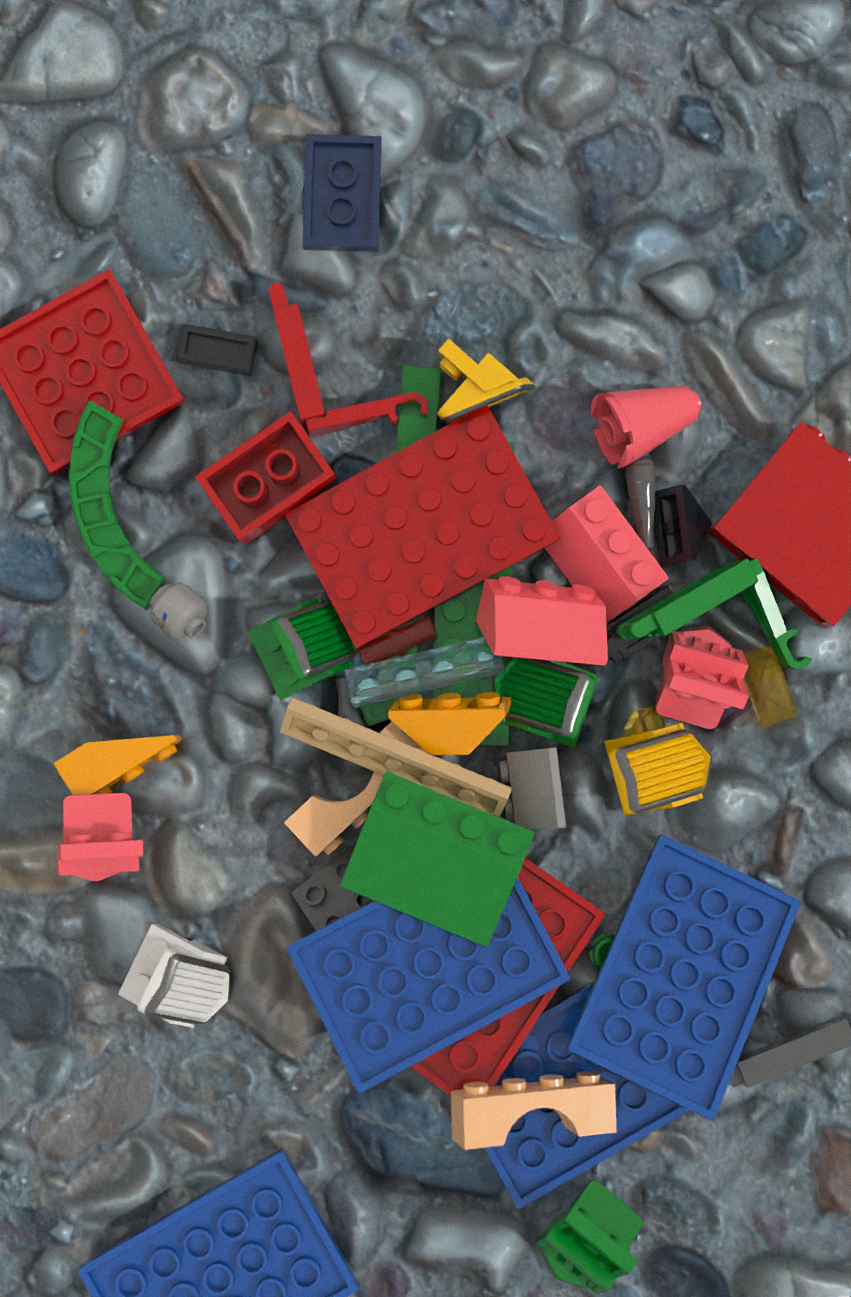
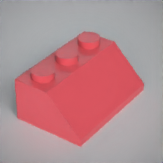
(604, 553)
(543, 621)

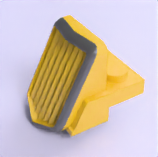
(483, 384)
(659, 768)

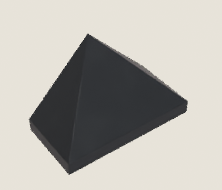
(679, 525)

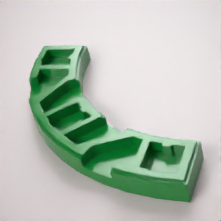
(94, 507)

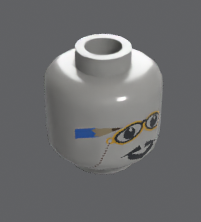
(178, 611)

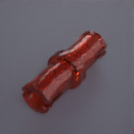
(398, 641)

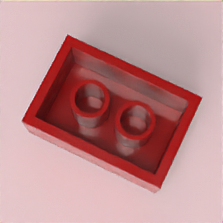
(266, 478)

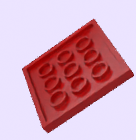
(78, 352)

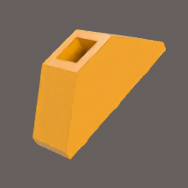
(449, 722)

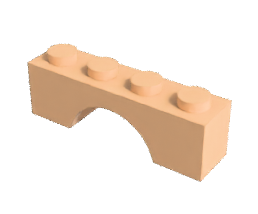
(323, 820)
(486, 1113)

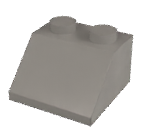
(536, 788)

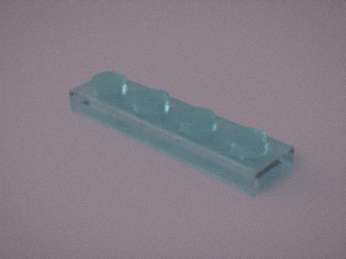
(422, 672)

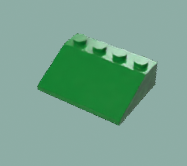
(437, 859)

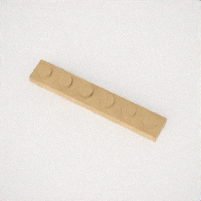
(385, 754)

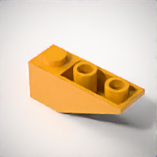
(102, 763)

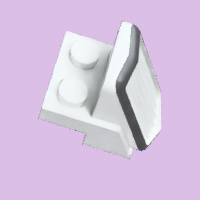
(177, 979)

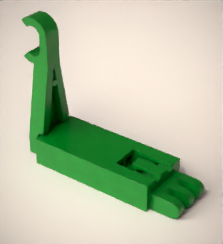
(709, 591)

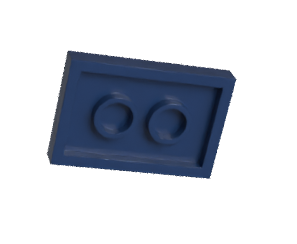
(342, 193)

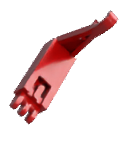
(306, 385)

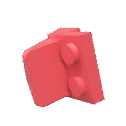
(700, 677)
(97, 837)

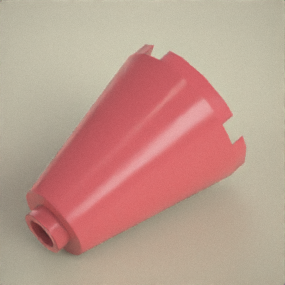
(641, 420)

